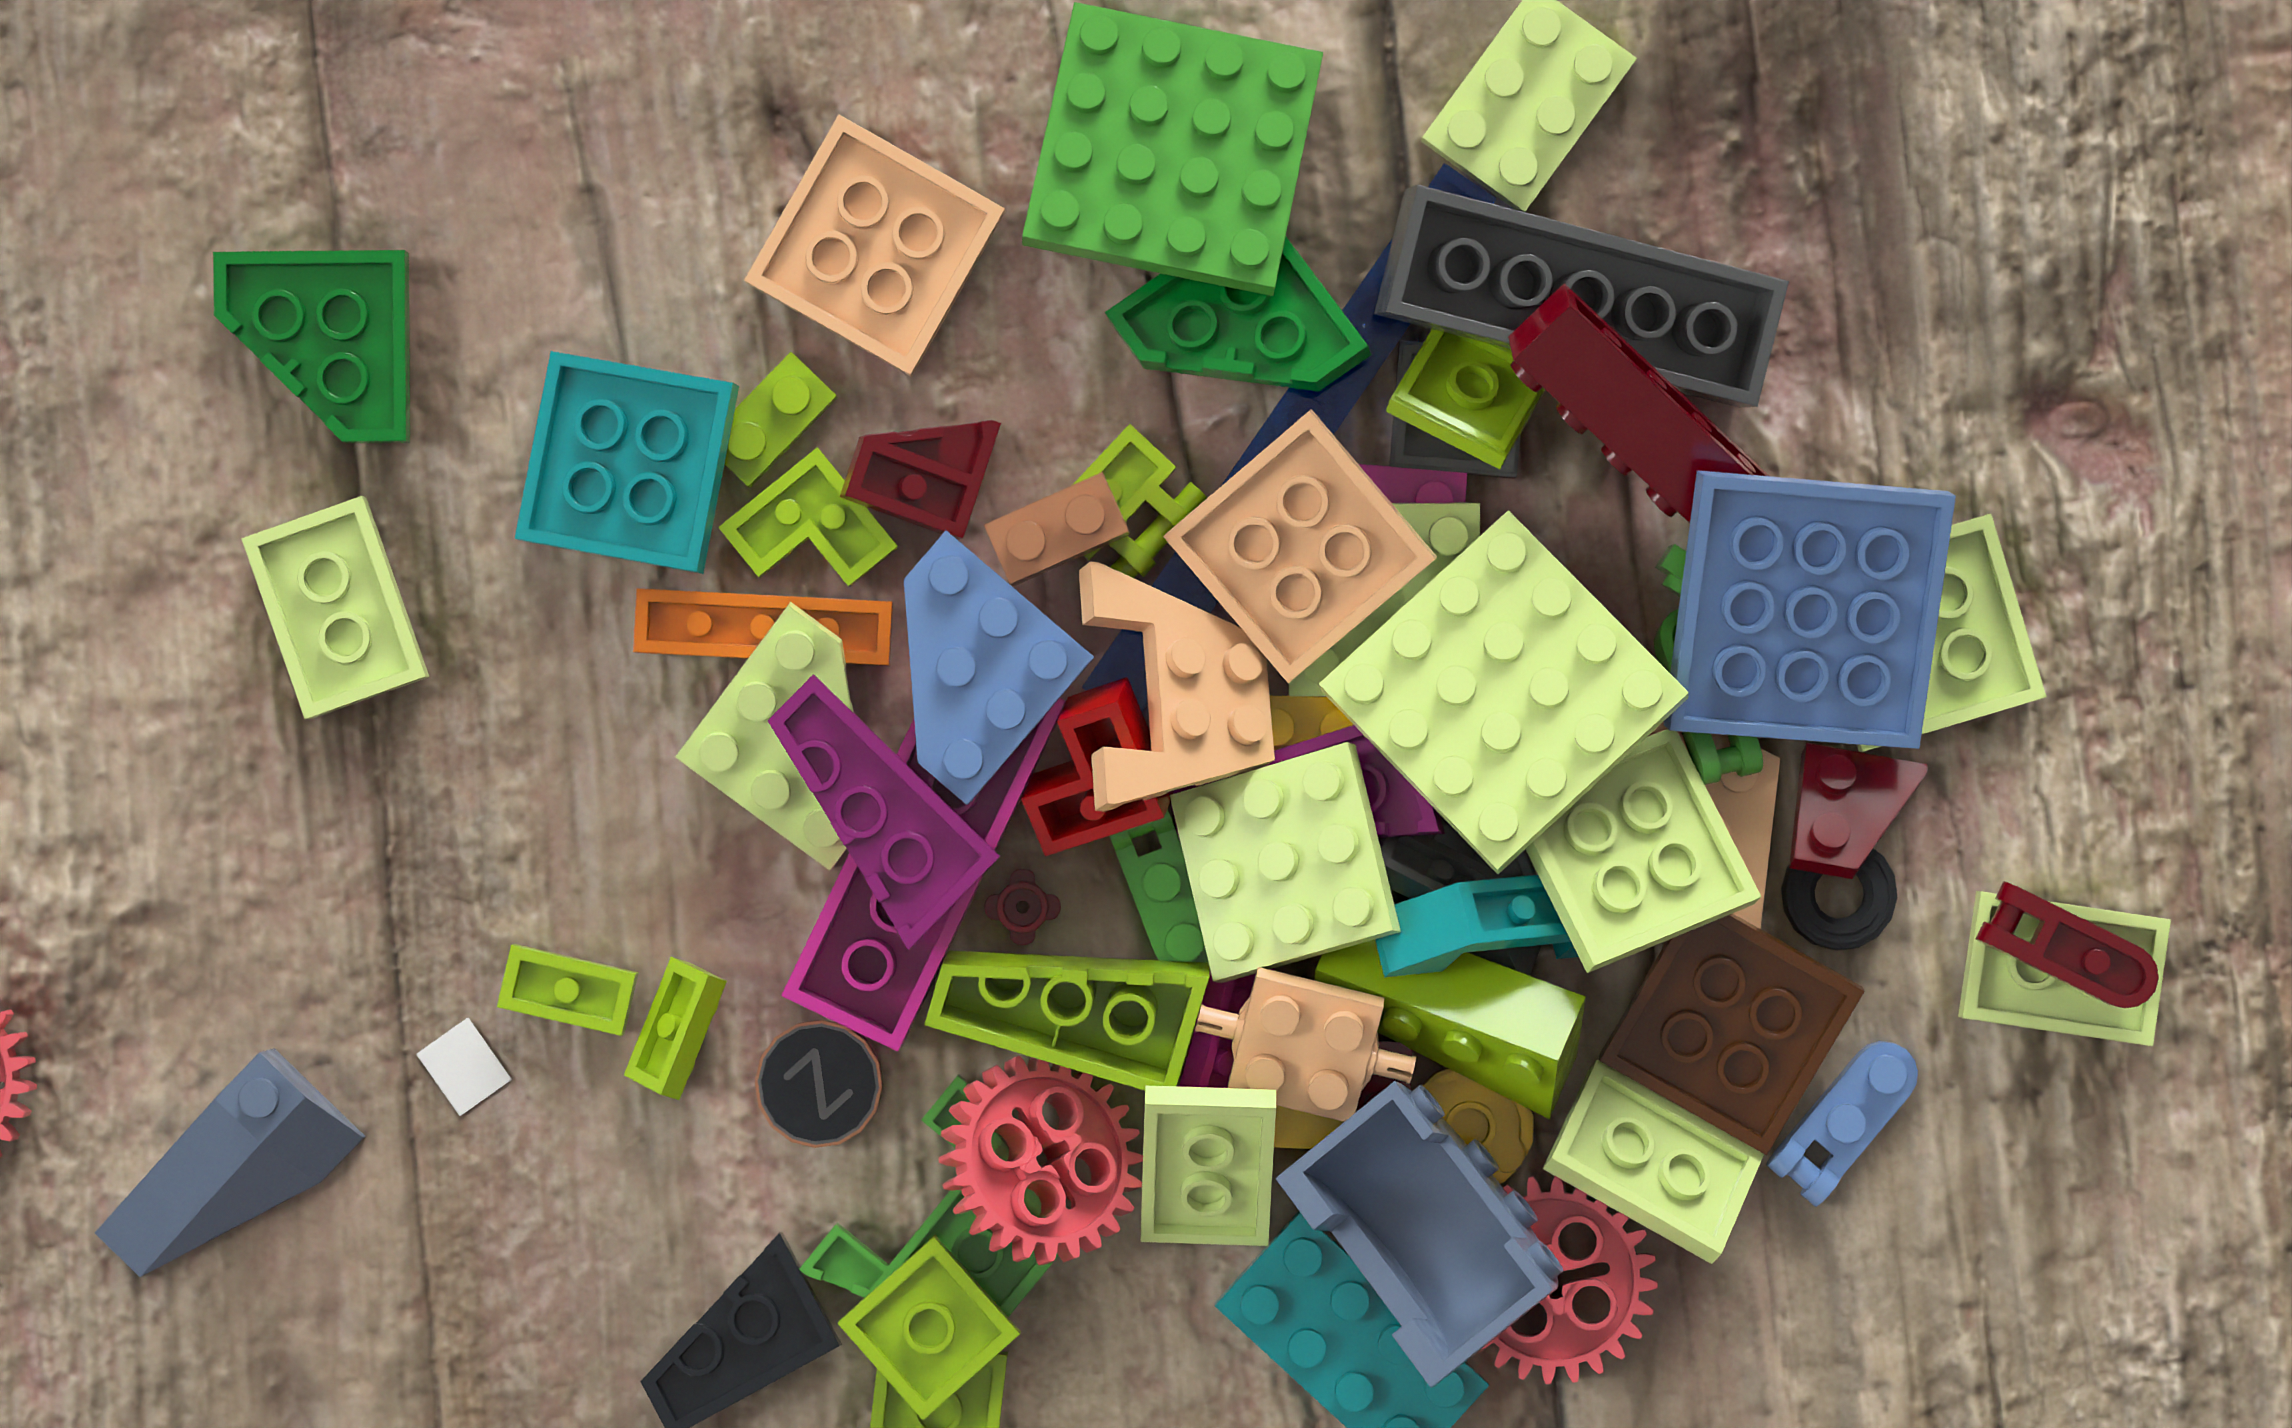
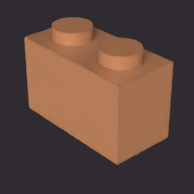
(1057, 529)

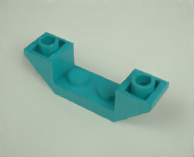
(1471, 919)

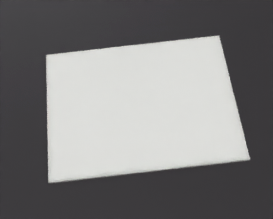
(464, 1066)

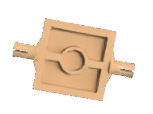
(1306, 1043)

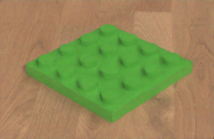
(1172, 149)

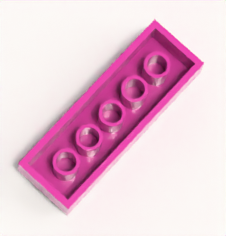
(854, 957)

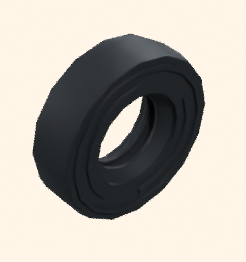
(1847, 932)

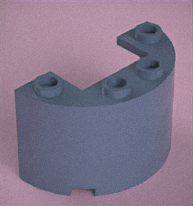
(1425, 1226)

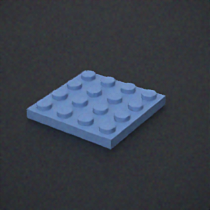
(1809, 609)

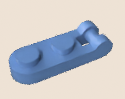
(1846, 1118)

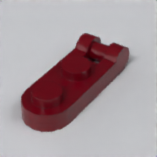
(2071, 949)

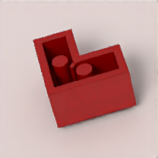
(1063, 796)

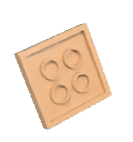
(875, 245)
(1300, 546)

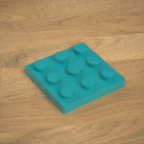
(627, 462)

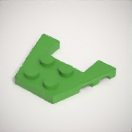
(853, 1266)

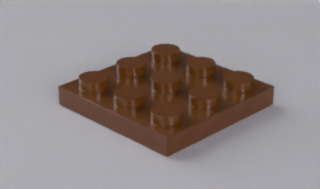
(1732, 1027)

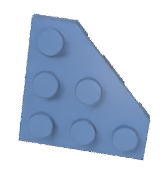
(978, 665)

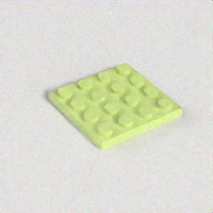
(1503, 691)

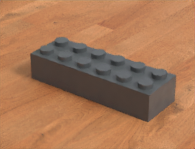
(1489, 267)

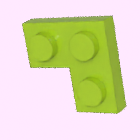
(804, 507)

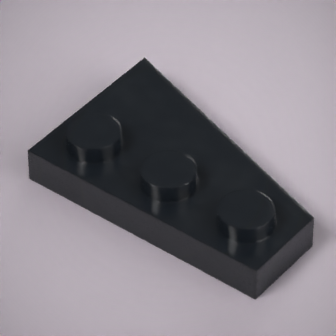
(744, 1342)

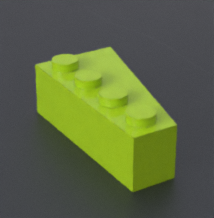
(1081, 1013)
(1473, 1019)

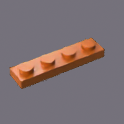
(736, 623)

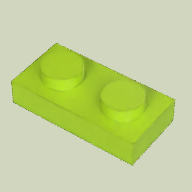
(775, 418)
(567, 989)
(675, 1028)

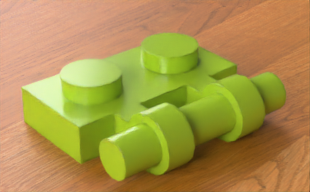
(1135, 477)

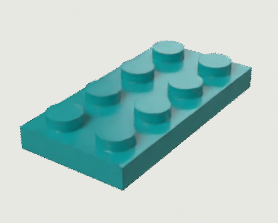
(1335, 1338)

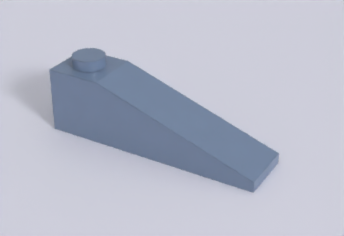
(241, 1157)

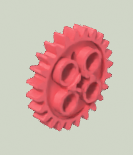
(997, 1187)
(1566, 1336)

